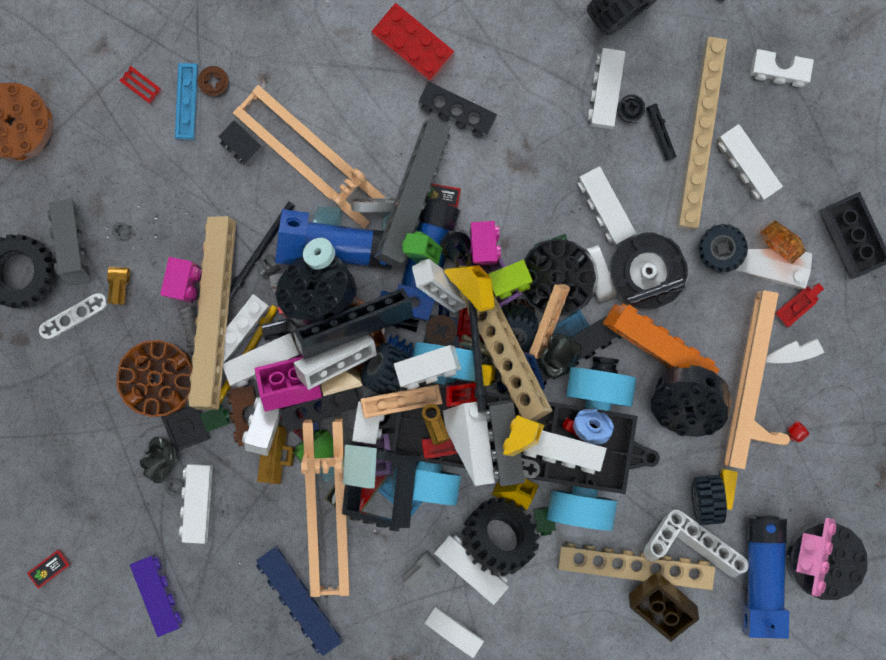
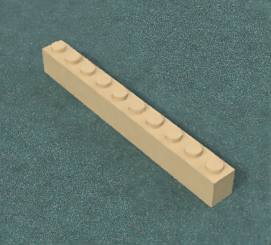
(701, 133)
(212, 313)

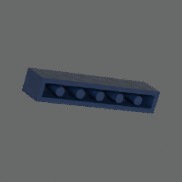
(298, 599)

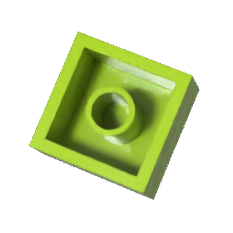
(510, 279)

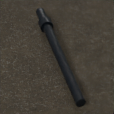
(238, 282)
(479, 391)

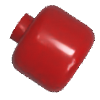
(798, 432)

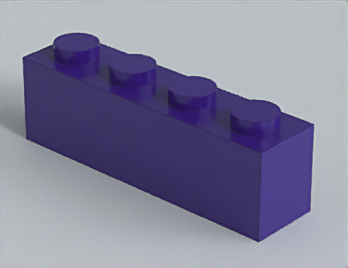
(156, 595)

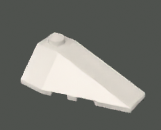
(774, 268)
(471, 440)

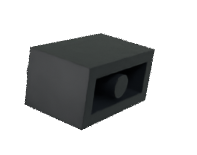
(240, 142)

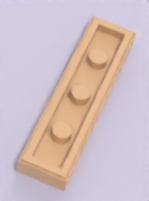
(549, 319)
(401, 401)

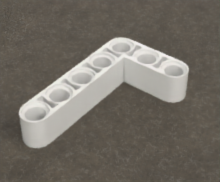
(695, 542)

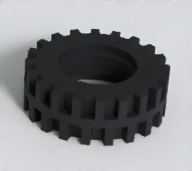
(483, 548)

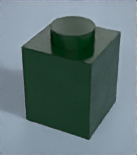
(215, 419)
(544, 526)

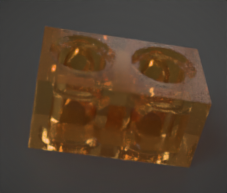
(783, 241)

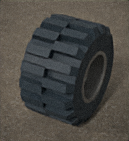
(723, 248)
(523, 324)
(379, 371)
(709, 500)

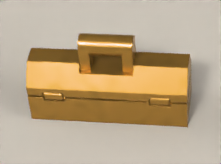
(271, 466)

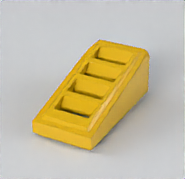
(489, 374)
(729, 480)

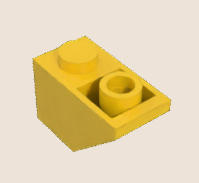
(523, 436)
(520, 493)

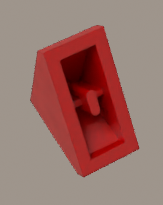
(460, 393)

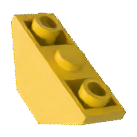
(473, 284)

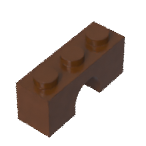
(240, 400)

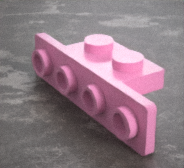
(814, 555)

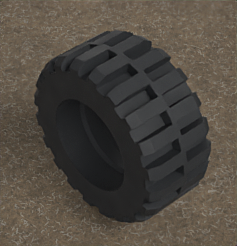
(615, 14)
(43, 271)

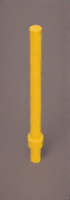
(251, 345)

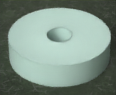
(324, 258)

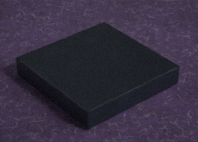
(185, 428)

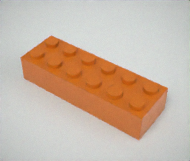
(654, 339)

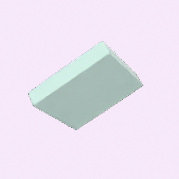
(359, 466)

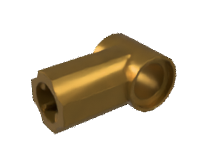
(118, 280)
(435, 425)

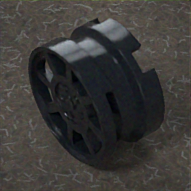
(631, 108)
(605, 364)

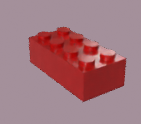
(412, 43)

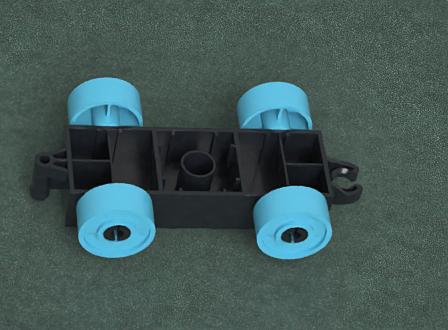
(574, 508)

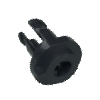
(459, 251)

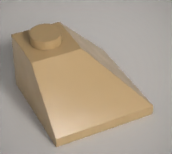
(342, 382)

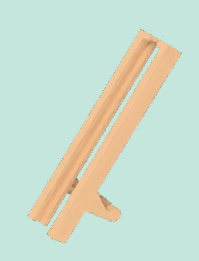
(355, 175)
(743, 423)
(308, 467)

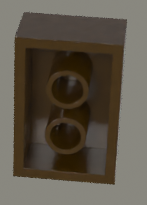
(663, 606)

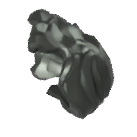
(559, 355)
(160, 461)

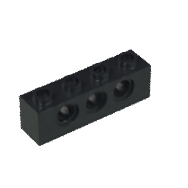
(433, 92)
(293, 421)

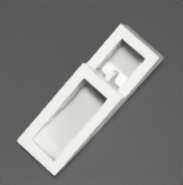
(793, 352)
(454, 632)

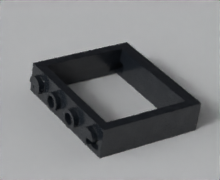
(402, 497)

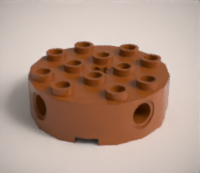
(31, 126)
(137, 378)

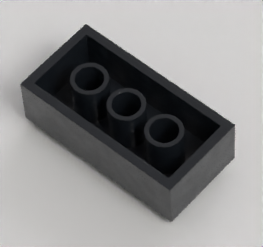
(855, 235)

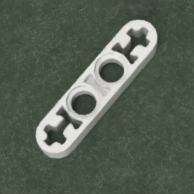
(72, 314)

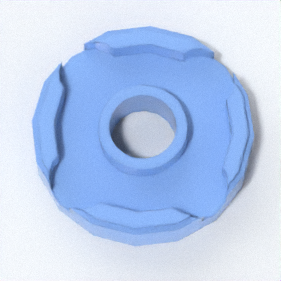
(593, 435)

